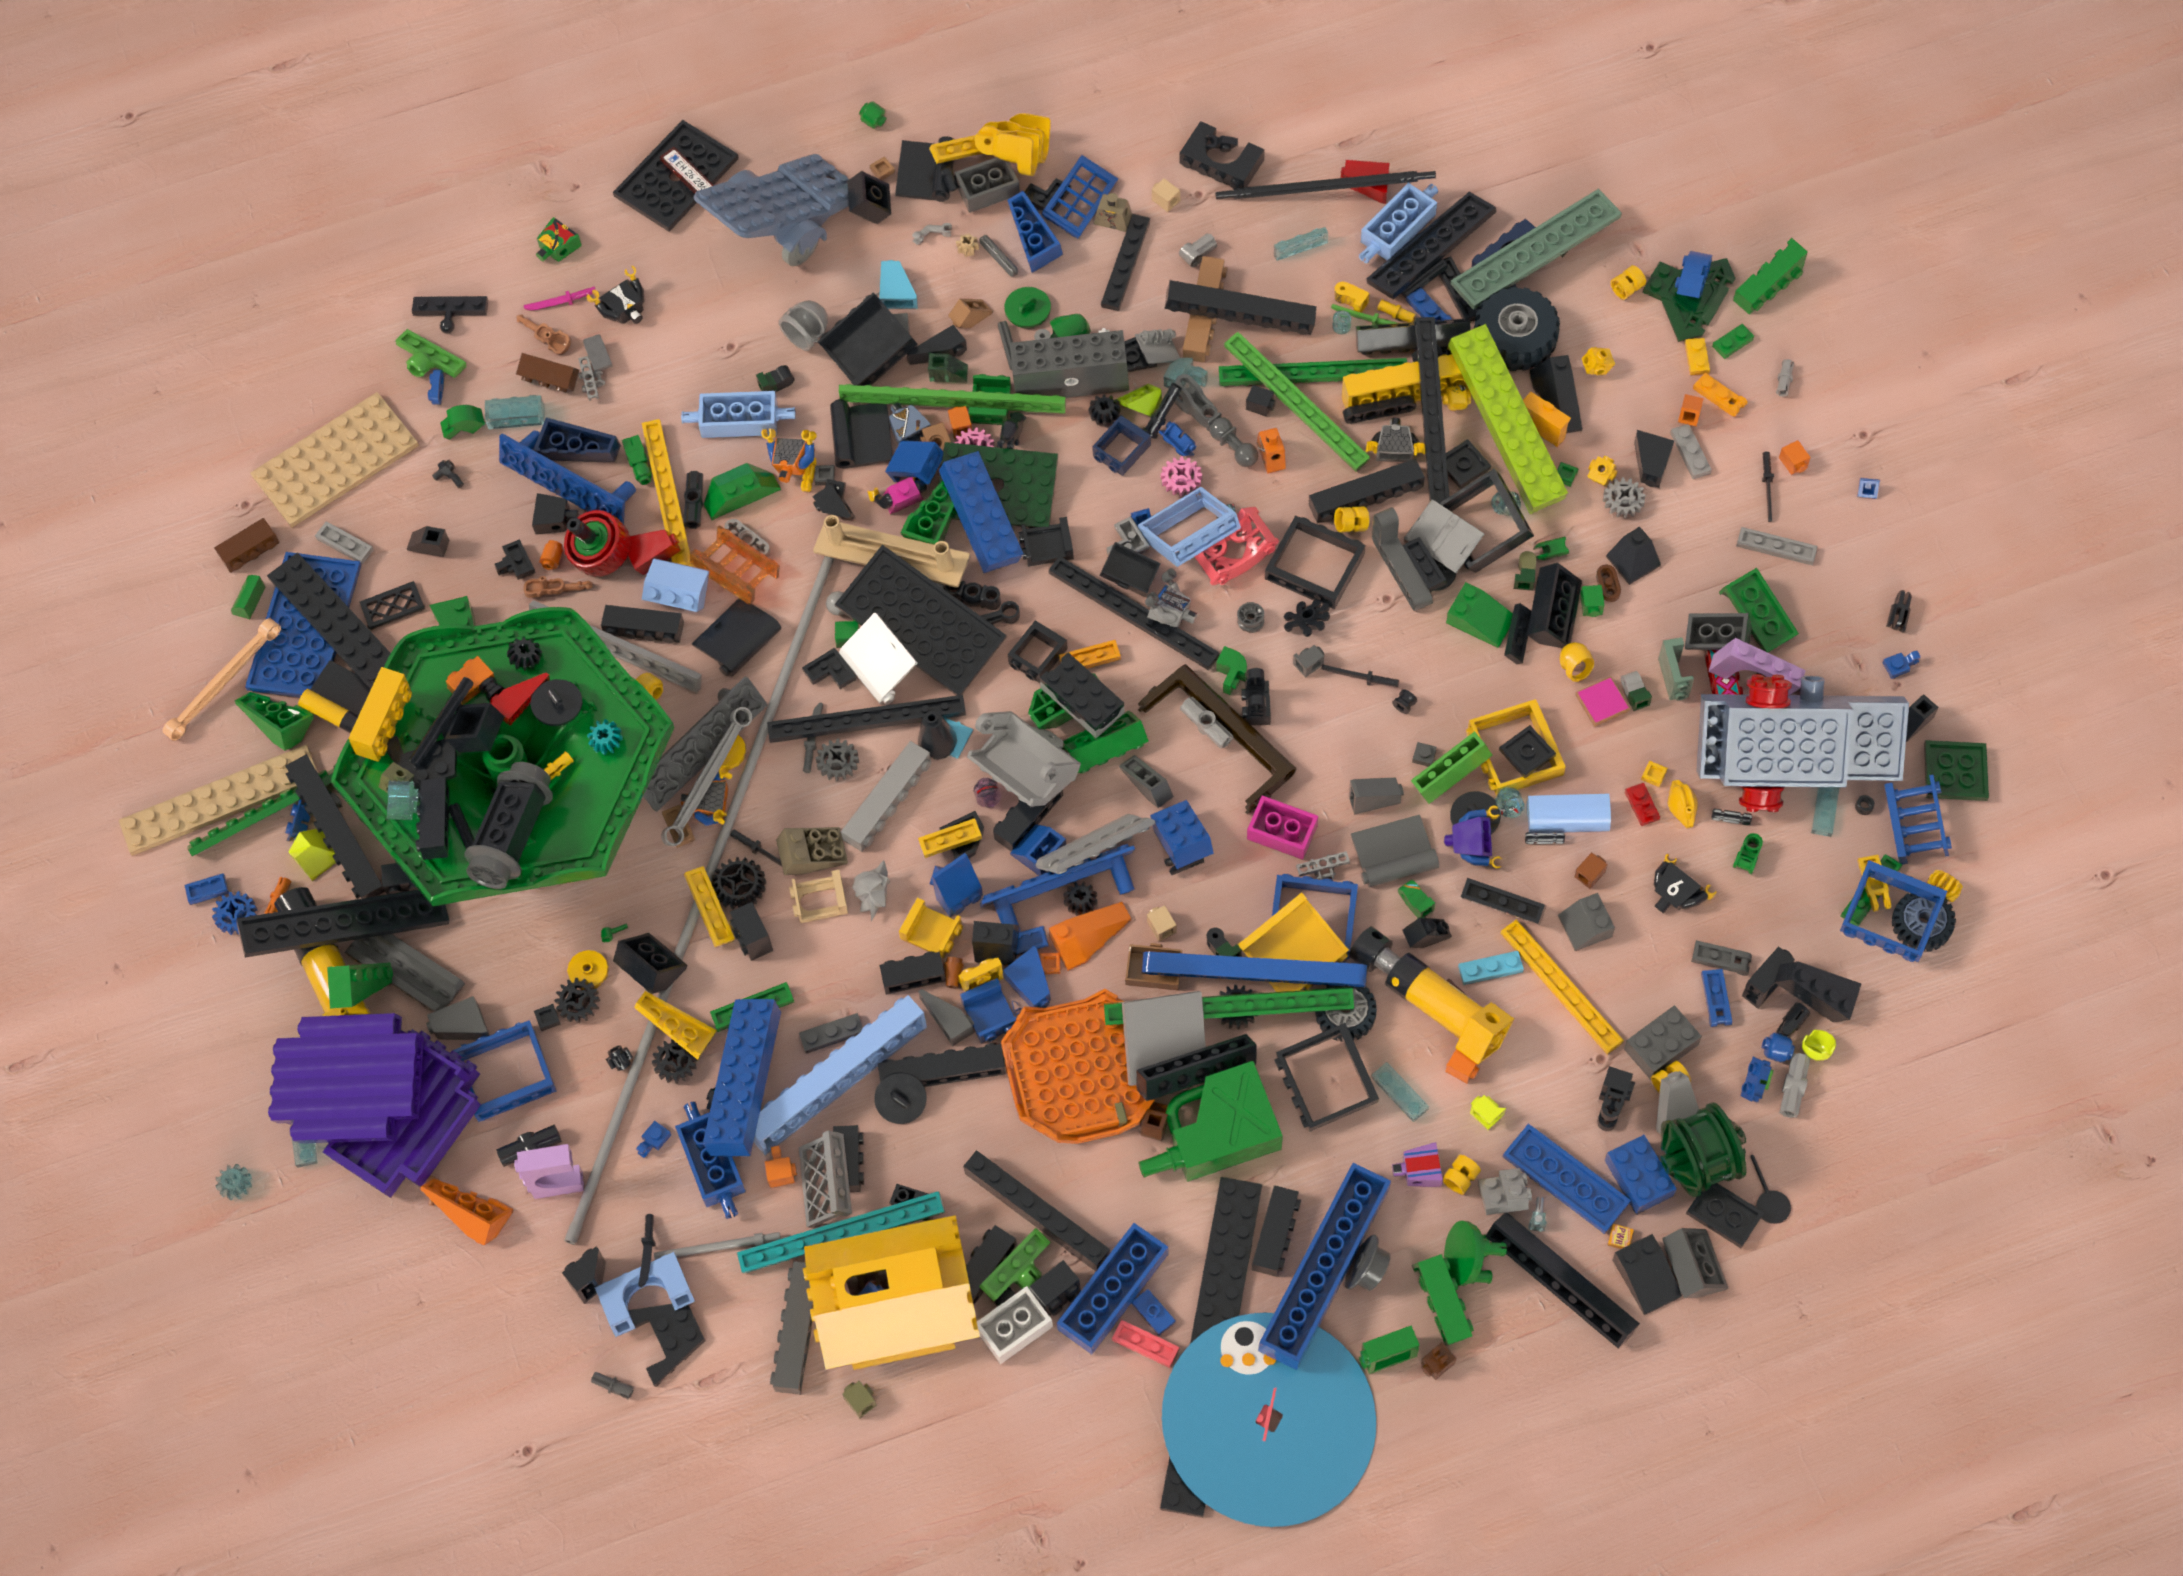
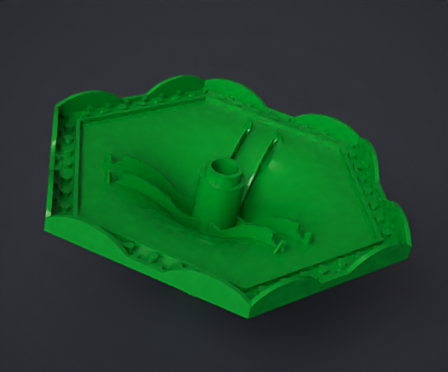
(591, 798)

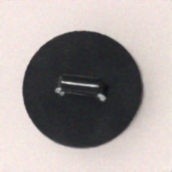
(556, 702)
(1474, 801)
(900, 1098)

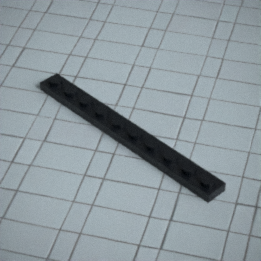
(1432, 409)
(1133, 613)
(863, 718)

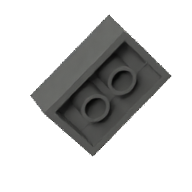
(987, 183)
(1662, 1042)

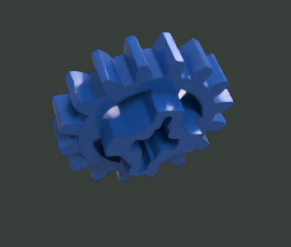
(226, 911)

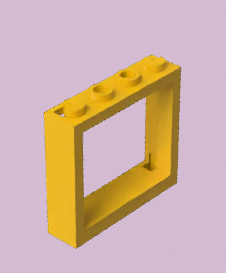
(1502, 716)

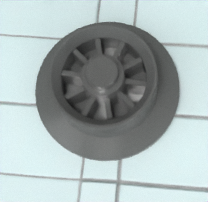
(1368, 1265)

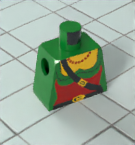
(557, 241)

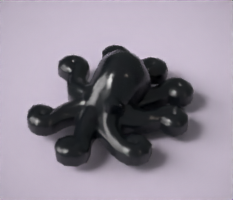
(1308, 617)

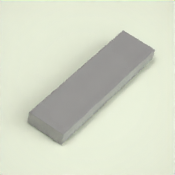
(1777, 546)

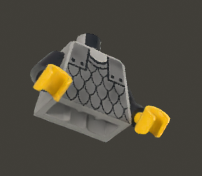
(1395, 443)

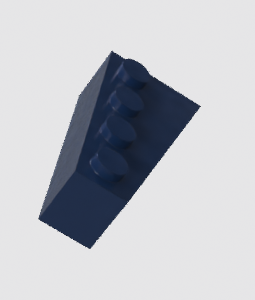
(575, 443)

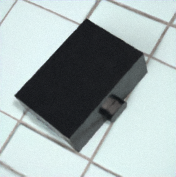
(1129, 569)

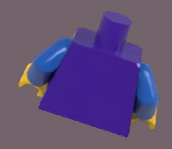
(1473, 837)

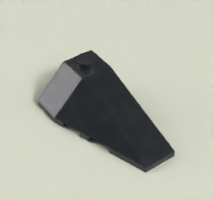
(1555, 384)

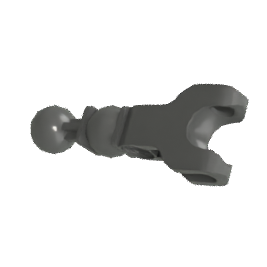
(1220, 428)

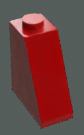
(1363, 168)
(652, 545)

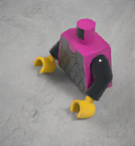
(899, 495)

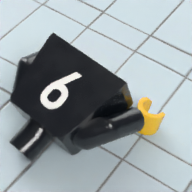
(1677, 888)

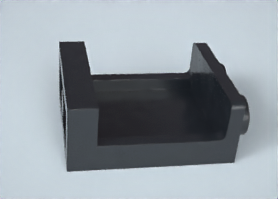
(1046, 544)

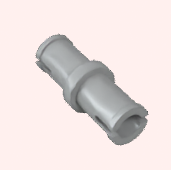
(1785, 377)

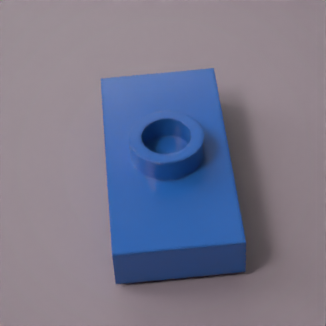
(206, 889)
(1032, 937)
(1153, 1312)

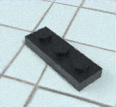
(1425, 564)
(1517, 634)

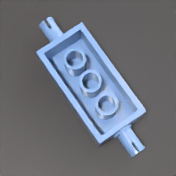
(1398, 222)
(737, 414)

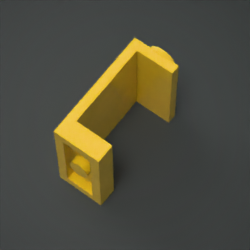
(930, 929)

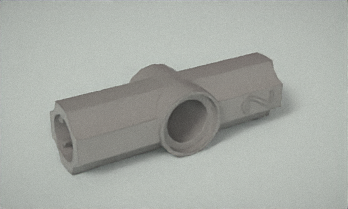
(1199, 714)
(1794, 1085)

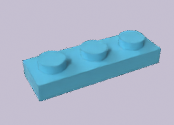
(1490, 967)

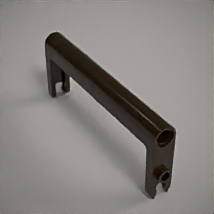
(1241, 730)

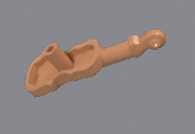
(557, 341)
(539, 587)

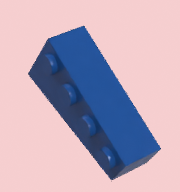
(1035, 235)

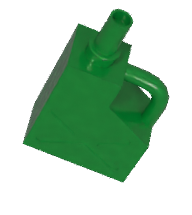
(1230, 1129)

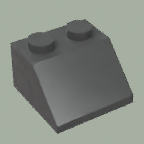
(1587, 922)

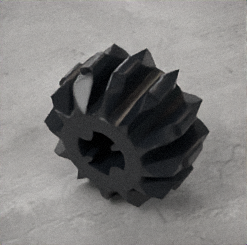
(1104, 410)
(524, 653)
(1074, 903)

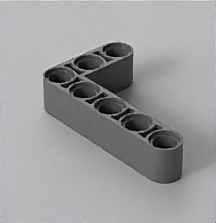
(1397, 560)

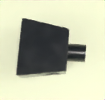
(551, 514)

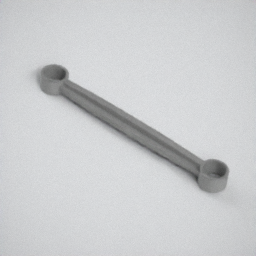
(706, 776)

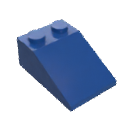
(957, 886)

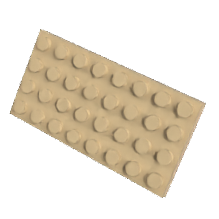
(334, 459)

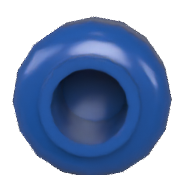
(1778, 1047)

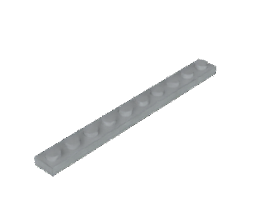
(645, 659)

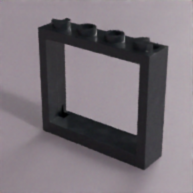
(1473, 489)
(1303, 586)
(1359, 1066)

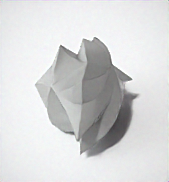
(872, 889)

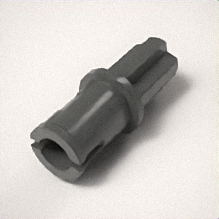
(612, 1385)

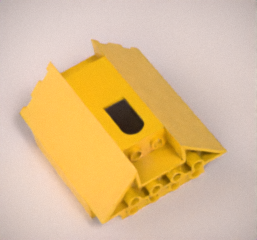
(917, 1316)

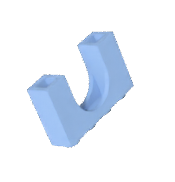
(617, 1292)

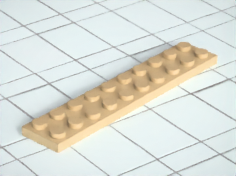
(209, 803)

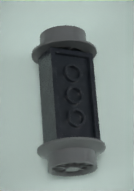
(508, 825)

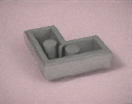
(1131, 536)

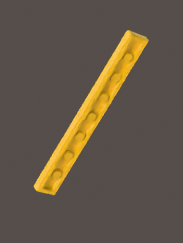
(1562, 987)

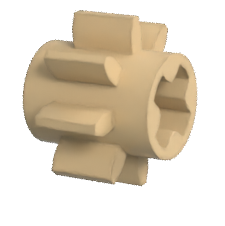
(967, 245)

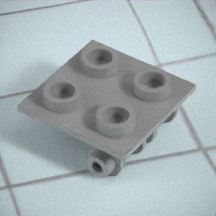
(1158, 345)

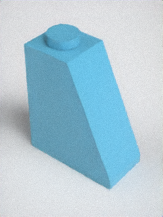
(895, 287)

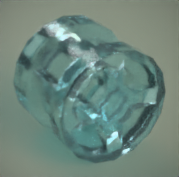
(1339, 326)

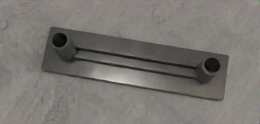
(698, 743)

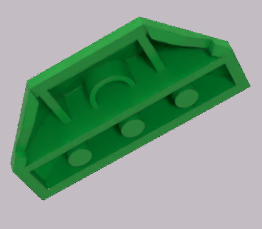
(738, 488)
(1047, 712)

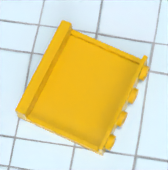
(1295, 934)

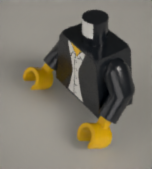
(622, 301)

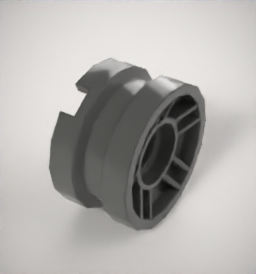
(1254, 611)

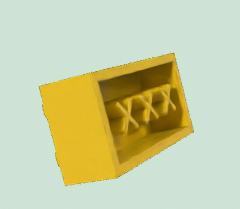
(380, 714)

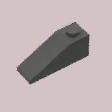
(1147, 780)
(948, 1017)

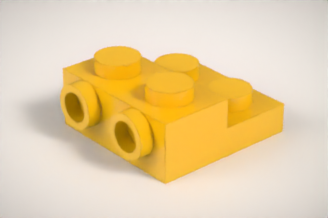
(985, 972)

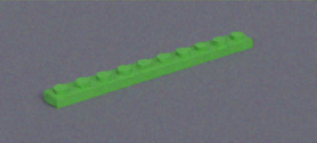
(1297, 401)

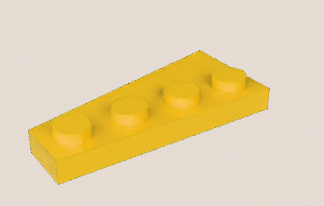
(678, 1025)

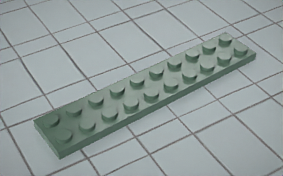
(1536, 248)

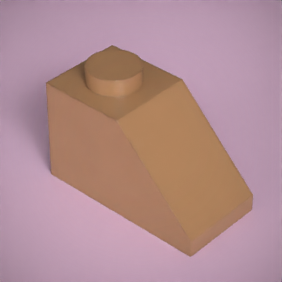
(969, 312)

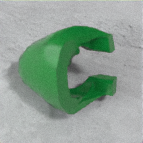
(1069, 326)

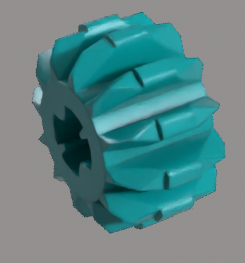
(605, 744)

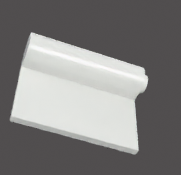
(878, 658)

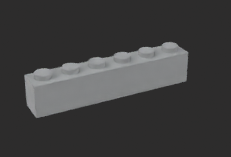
(886, 796)

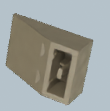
(810, 849)

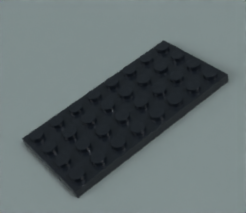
(930, 623)

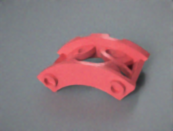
(1249, 559)

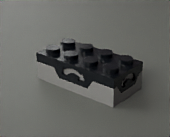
(1082, 695)

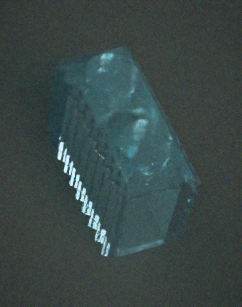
(401, 800)

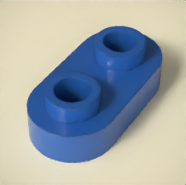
(437, 384)

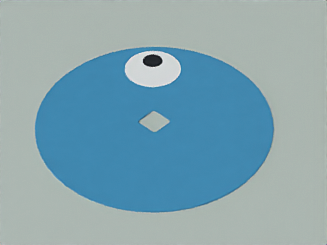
(1302, 1465)

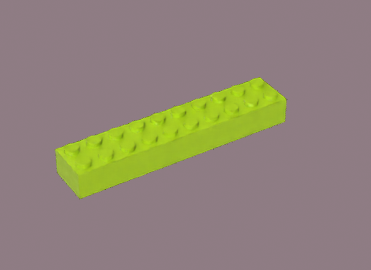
(1507, 419)

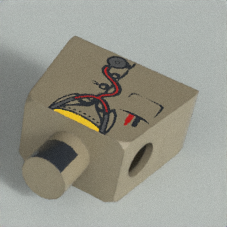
(1113, 212)

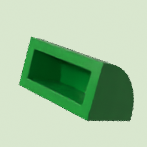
(248, 597)

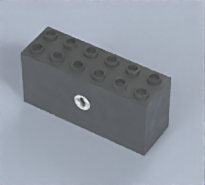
(1071, 365)

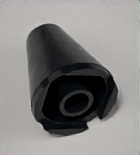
(936, 735)

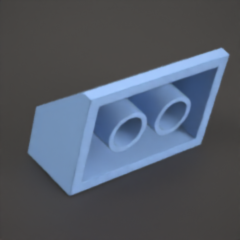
(676, 585)

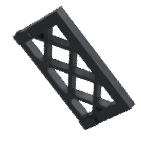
(390, 593)

